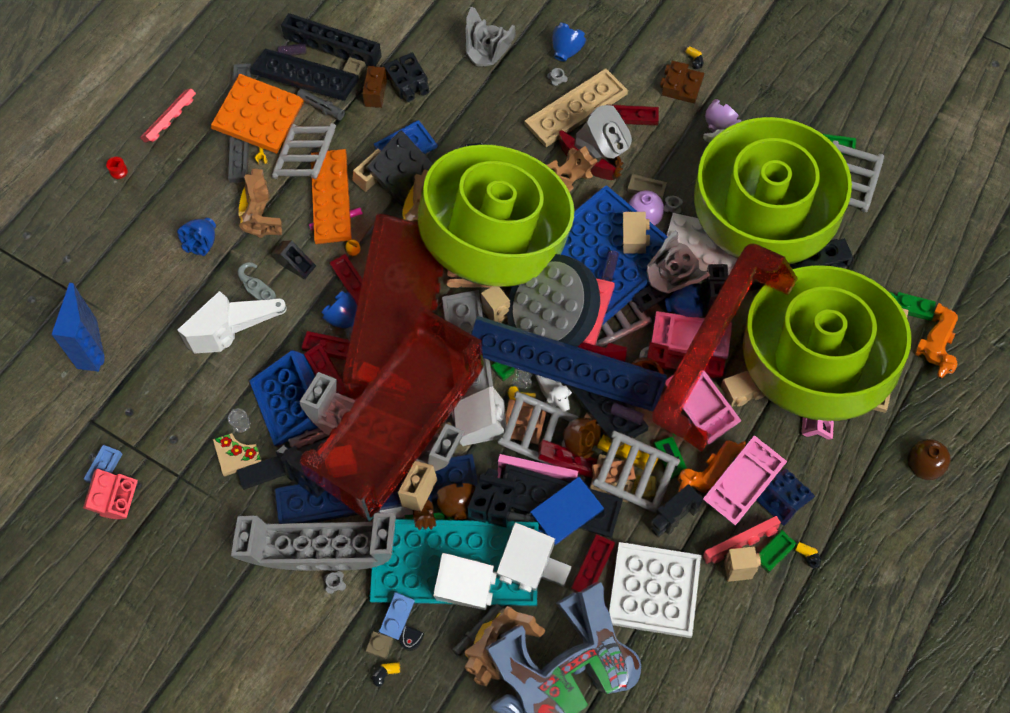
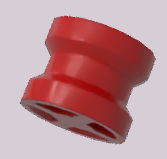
(117, 167)

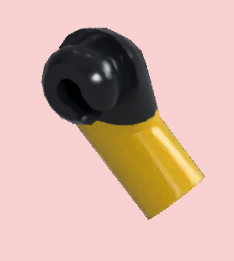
(697, 55)
(811, 554)
(383, 670)

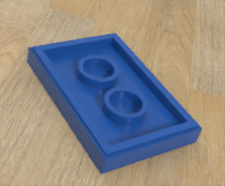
(416, 133)
(567, 510)

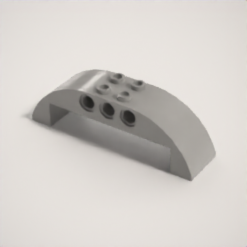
(327, 408)
(315, 544)

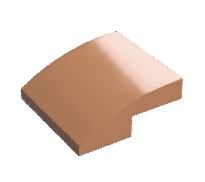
(522, 422)

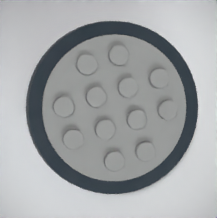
(558, 302)

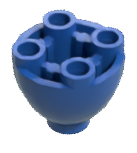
(567, 42)
(197, 236)
(686, 301)
(342, 312)

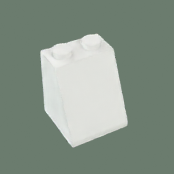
(480, 417)
(525, 557)
(464, 582)

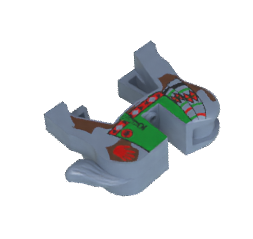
(553, 688)

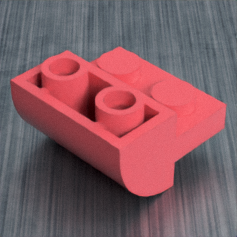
(110, 494)

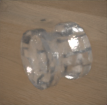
(522, 379)
(236, 416)

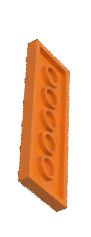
(331, 199)

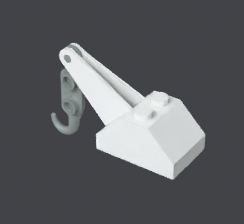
(218, 320)

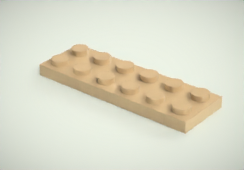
(575, 107)

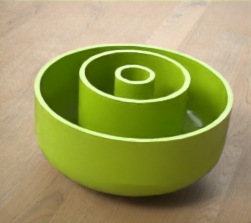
(772, 188)
(494, 214)
(827, 345)

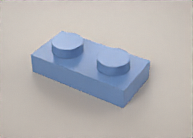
(105, 460)
(397, 615)

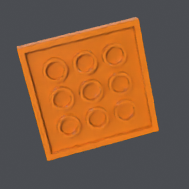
(257, 113)

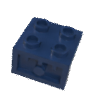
(785, 496)

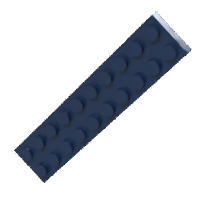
(569, 364)
(299, 506)

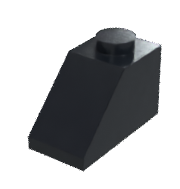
(293, 259)

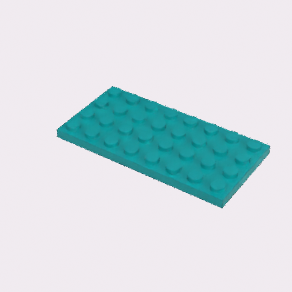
(418, 557)

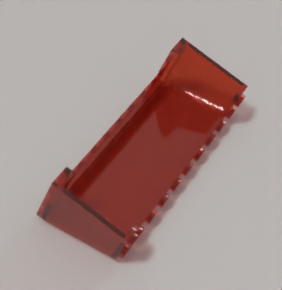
(753, 264)
(395, 284)
(396, 414)

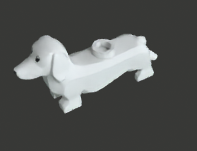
(554, 392)

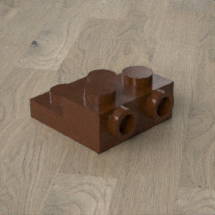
(681, 82)

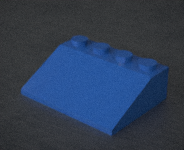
(78, 332)
(279, 396)

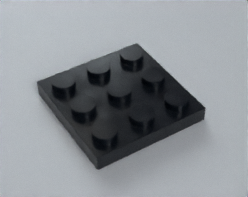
(397, 166)

